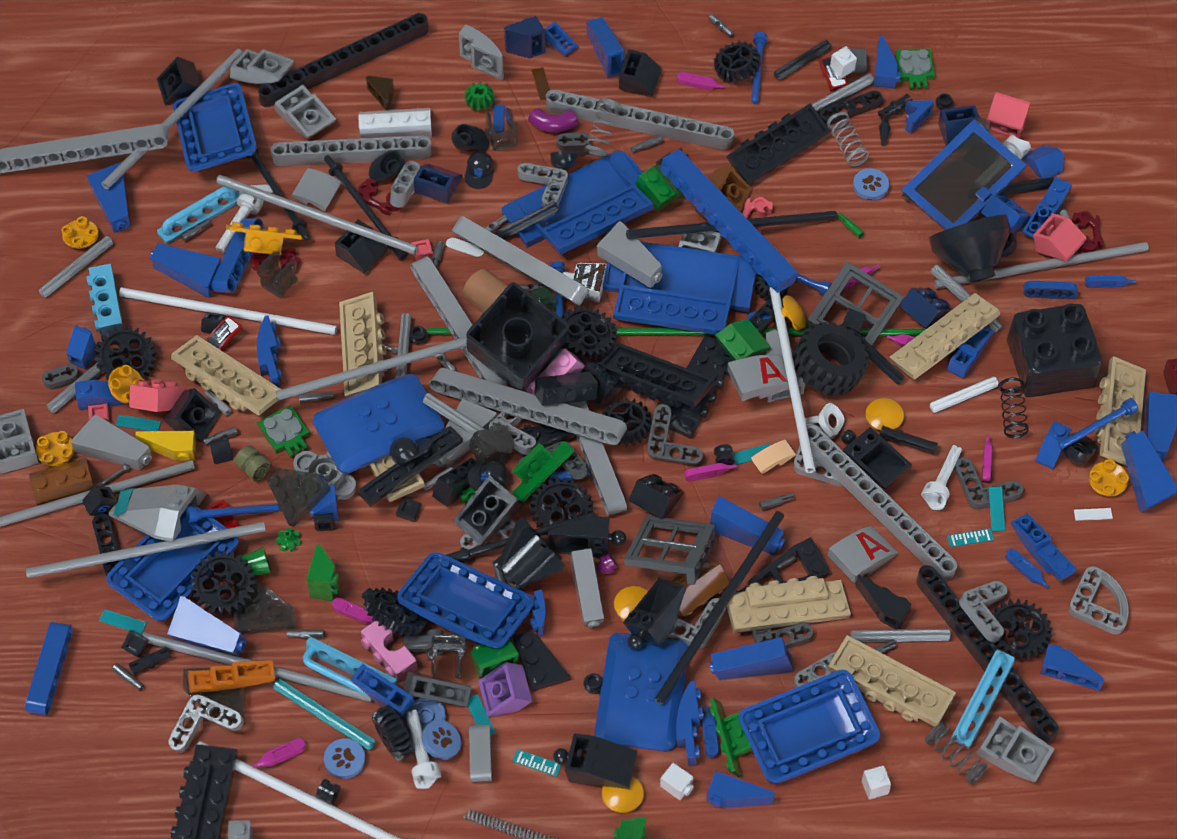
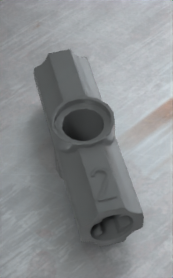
(422, 641)

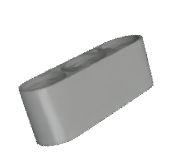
(404, 184)
(480, 753)

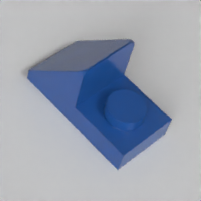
(917, 113)

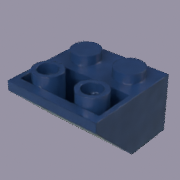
(525, 38)
(954, 120)
(436, 182)
(924, 306)

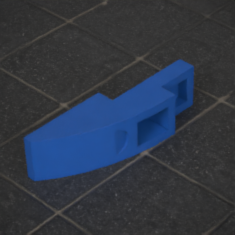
(1050, 204)
(268, 350)
(1040, 547)
(688, 720)

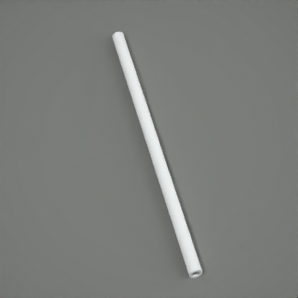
(225, 310)
(792, 382)
(311, 800)

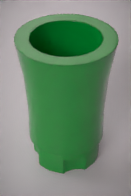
(258, 561)

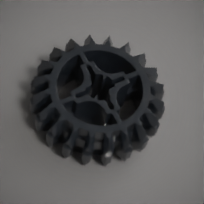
(735, 58)
(636, 428)
(393, 733)

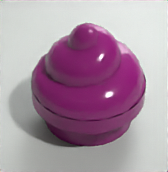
(606, 564)

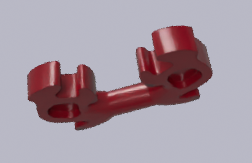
(370, 189)
(1086, 219)
(288, 254)

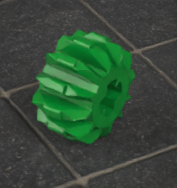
(479, 96)

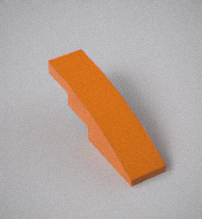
(231, 677)

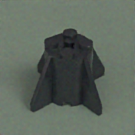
(527, 557)

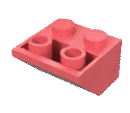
(1007, 115)
(1058, 238)
(155, 395)

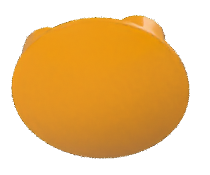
(80, 233)
(794, 311)
(120, 382)
(884, 412)
(54, 448)
(1108, 478)
(627, 600)
(622, 799)

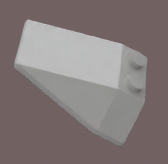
(159, 509)

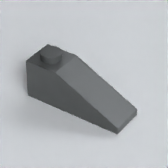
(437, 689)

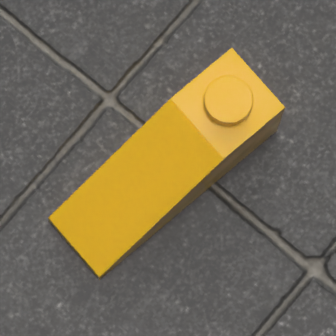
(171, 444)

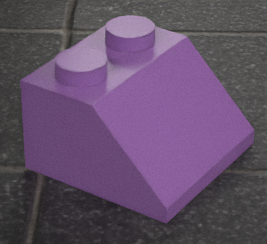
(505, 690)

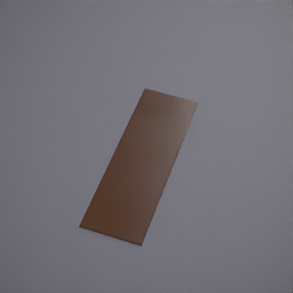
(541, 82)

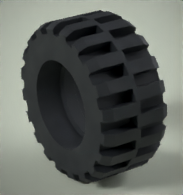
(820, 372)

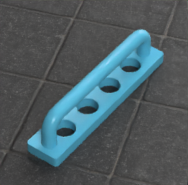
(196, 210)
(315, 648)
(998, 660)

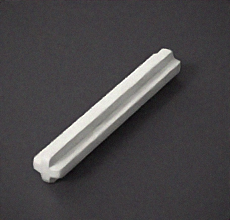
(964, 394)

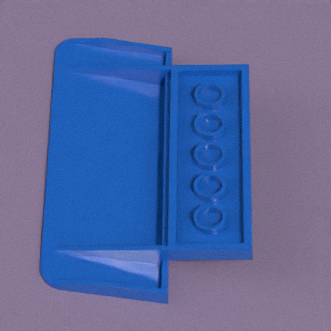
(590, 205)
(692, 293)

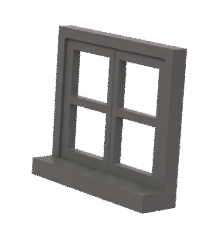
(836, 288)
(698, 550)

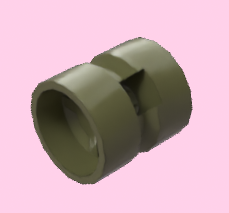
(252, 463)

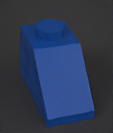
(1050, 451)
(327, 505)

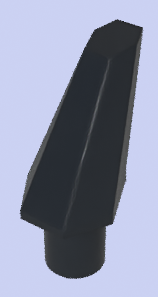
(884, 129)

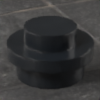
(944, 101)
(418, 335)
(593, 683)

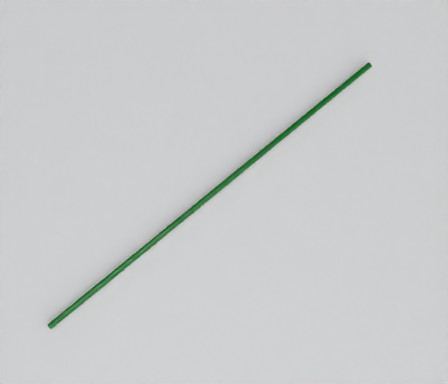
(680, 332)

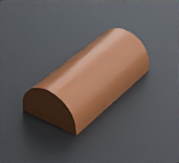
(483, 289)

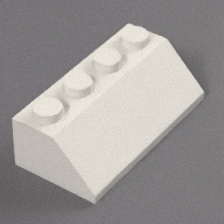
(395, 123)

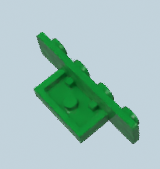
(538, 467)
(733, 738)

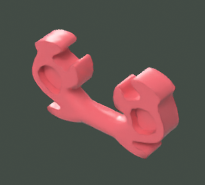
(760, 205)

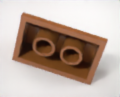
(731, 186)
(61, 481)
(711, 581)

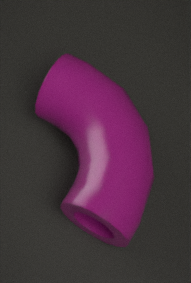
(552, 123)

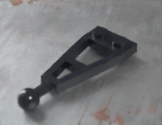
(808, 556)

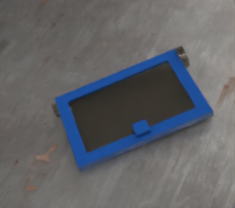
(963, 176)

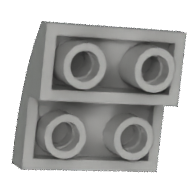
(316, 188)

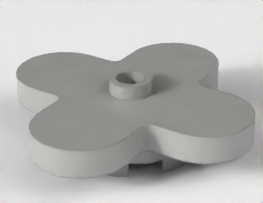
(310, 462)

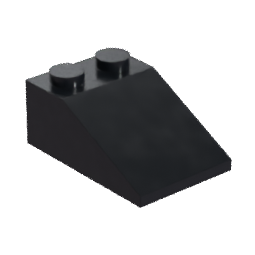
(488, 510)

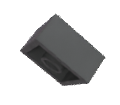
(861, 62)

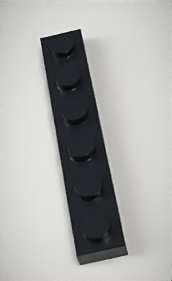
(401, 473)

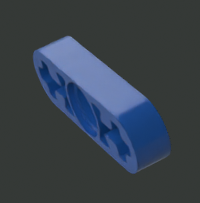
(1042, 289)

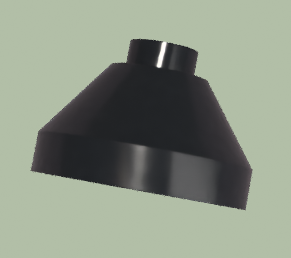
(973, 246)

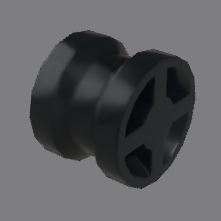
(724, 454)
(328, 791)

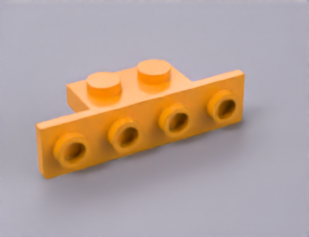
(263, 240)

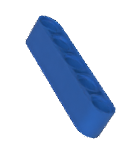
(234, 261)
(48, 668)

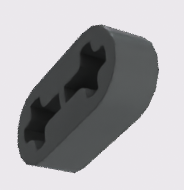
(573, 141)
(60, 376)

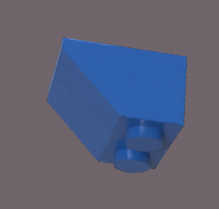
(1002, 205)

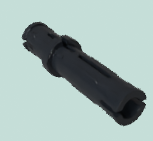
(907, 439)

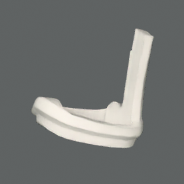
(822, 418)

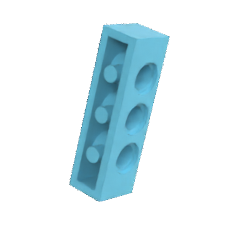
(105, 299)

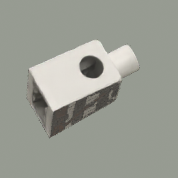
(591, 276)

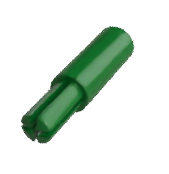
(850, 225)

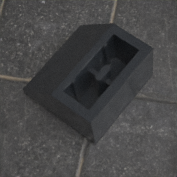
(639, 73)
(359, 250)
(655, 495)

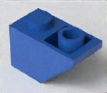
(81, 347)

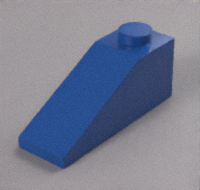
(886, 66)
(94, 393)
(1066, 666)
(382, 690)
(733, 792)

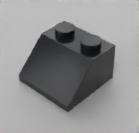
(178, 80)
(193, 413)

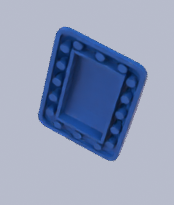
(216, 128)
(367, 423)
(160, 578)
(465, 600)
(628, 691)
(809, 726)

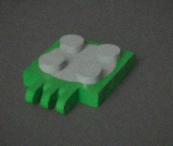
(915, 66)
(284, 431)

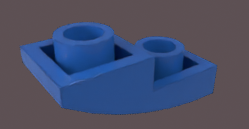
(538, 619)

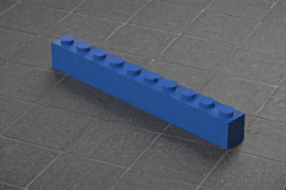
(728, 221)

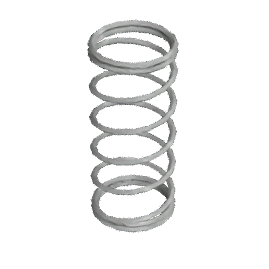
(611, 104)
(858, 150)

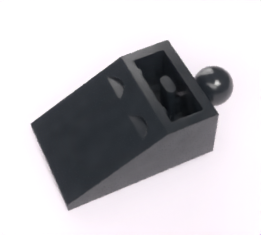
(875, 456)
(584, 534)
(655, 614)
(603, 765)

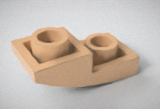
(771, 456)

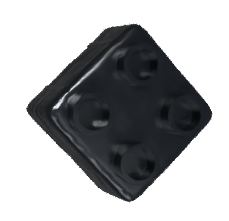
(517, 337)
(1054, 350)

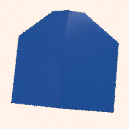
(1045, 161)

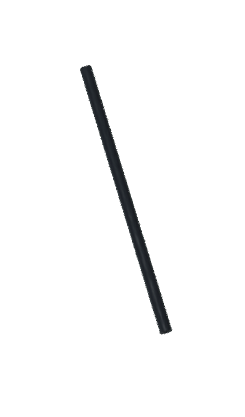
(707, 227)
(719, 608)

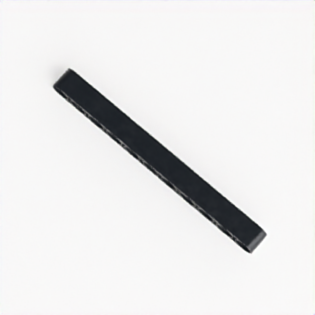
(345, 58)
(976, 647)

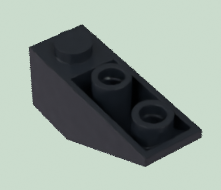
(451, 484)
(887, 606)

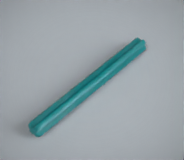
(324, 714)

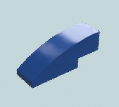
(969, 352)

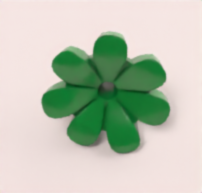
(288, 539)

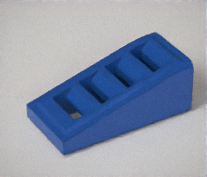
(559, 32)

